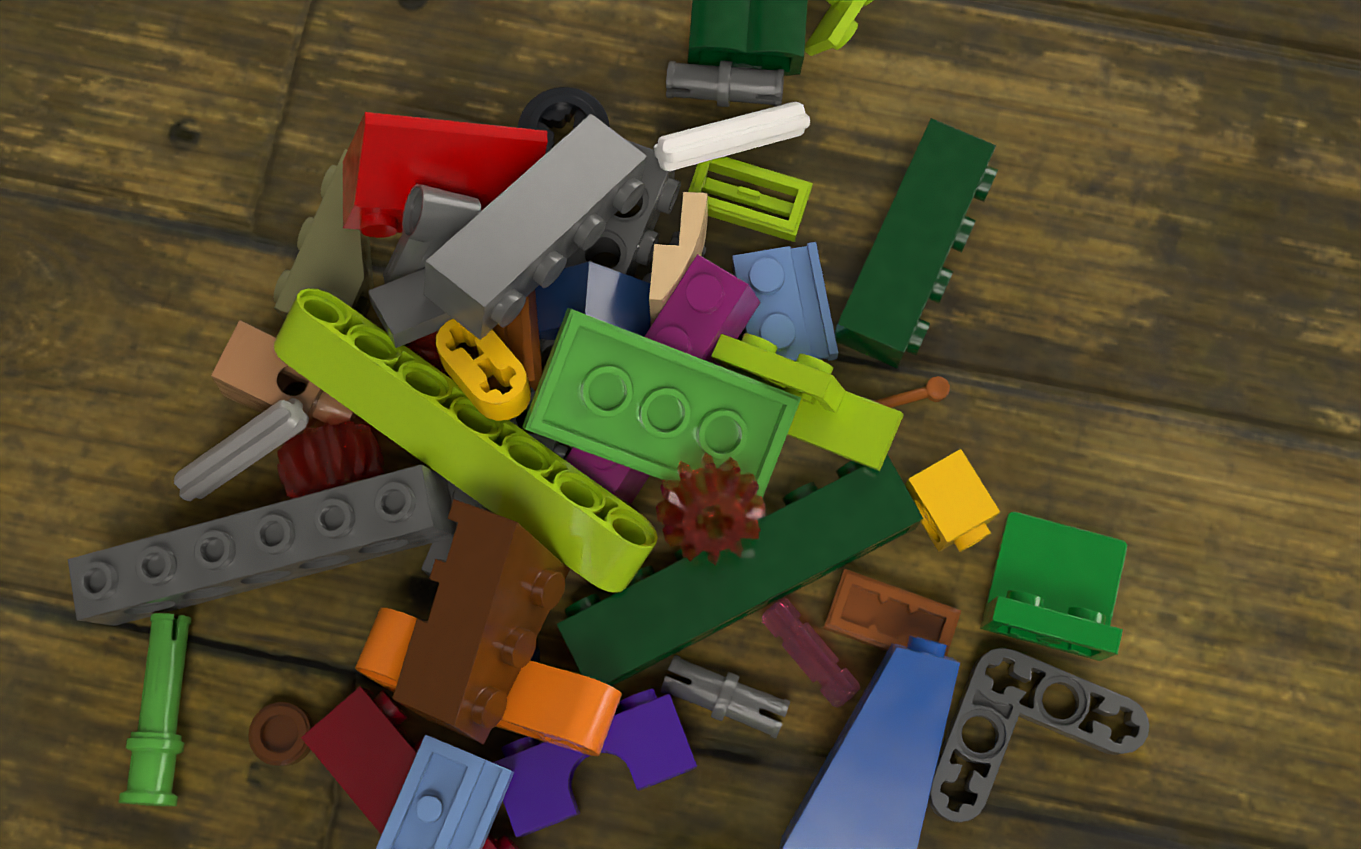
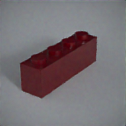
(371, 754)

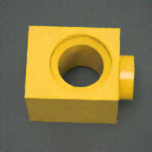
(952, 502)

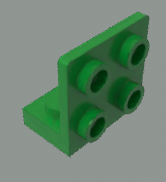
(1056, 587)

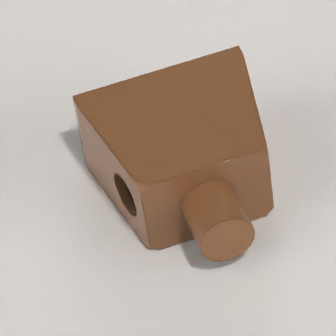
(258, 378)

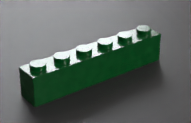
(696, 599)

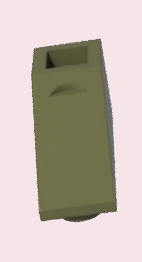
(329, 255)

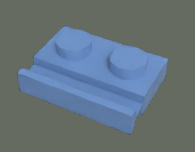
(792, 299)
(446, 800)

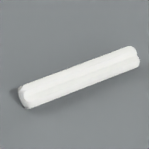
(731, 136)

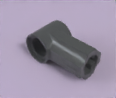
(427, 224)

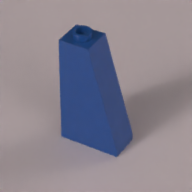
(885, 758)

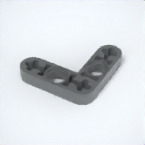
(1003, 712)

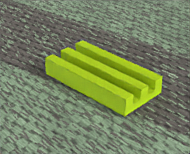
(758, 176)

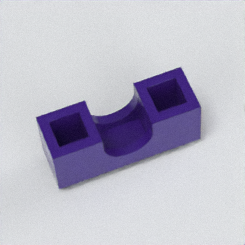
(642, 735)

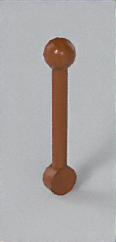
(935, 390)

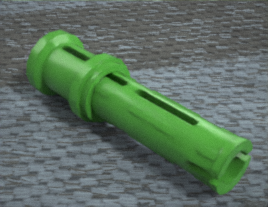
(156, 742)

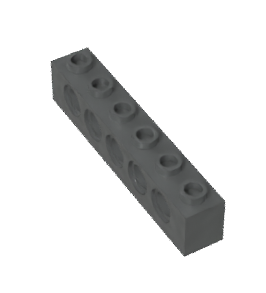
(262, 547)

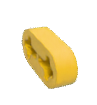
(472, 374)

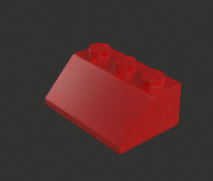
(454, 156)

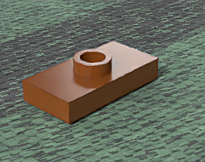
(886, 614)

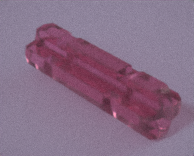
(810, 652)

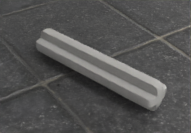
(241, 449)

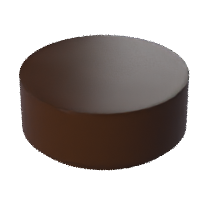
(278, 732)

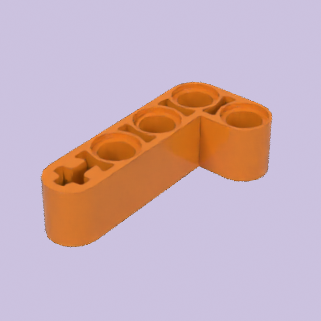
(541, 704)

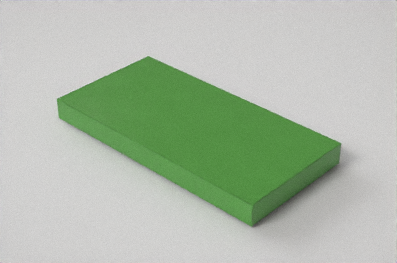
(655, 404)

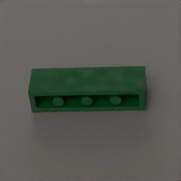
(914, 243)

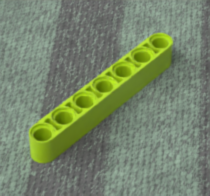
(445, 431)

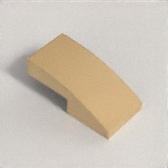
(673, 261)

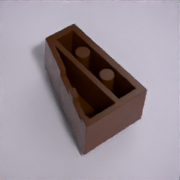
(480, 624)

